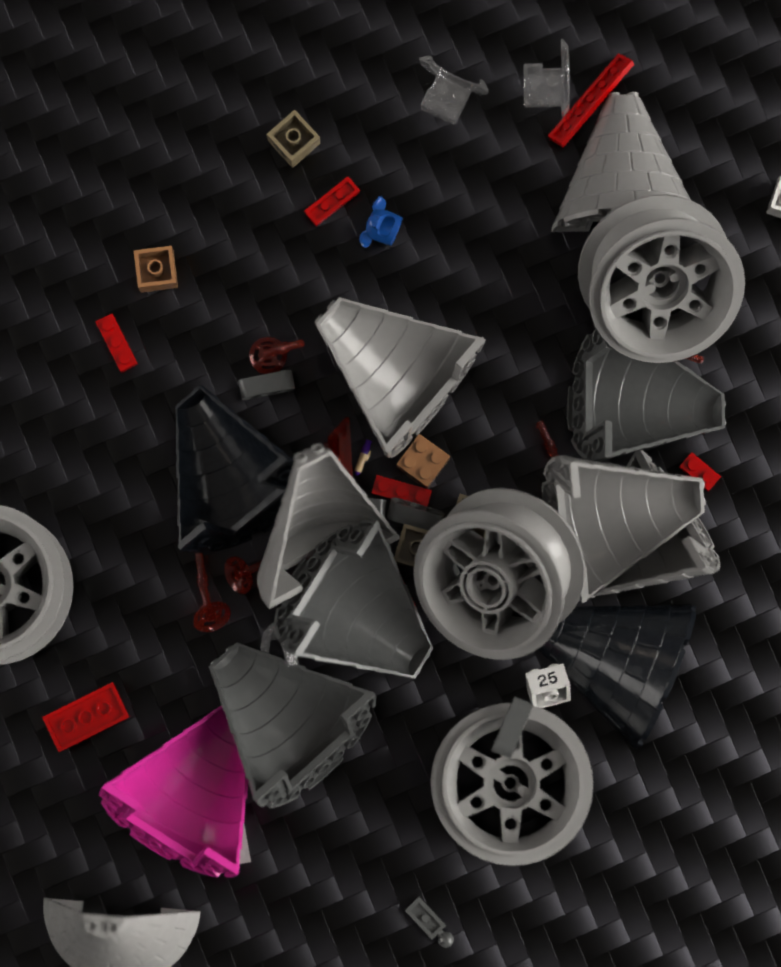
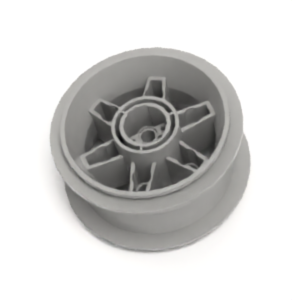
(625, 243)
(57, 590)
(472, 605)
(509, 847)

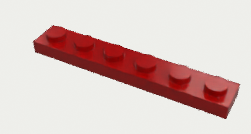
(590, 100)

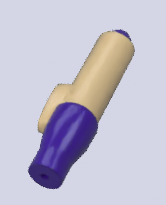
(364, 456)

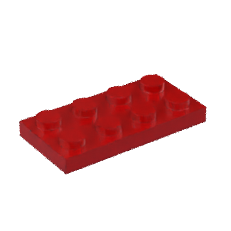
(85, 717)

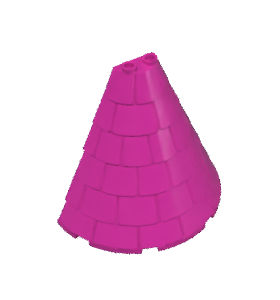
(186, 798)

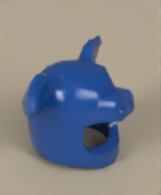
(381, 225)

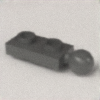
(429, 922)

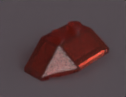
(340, 444)

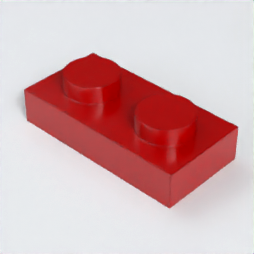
(696, 467)

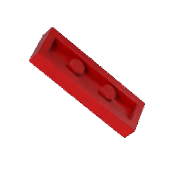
(332, 201)
(116, 343)
(392, 488)

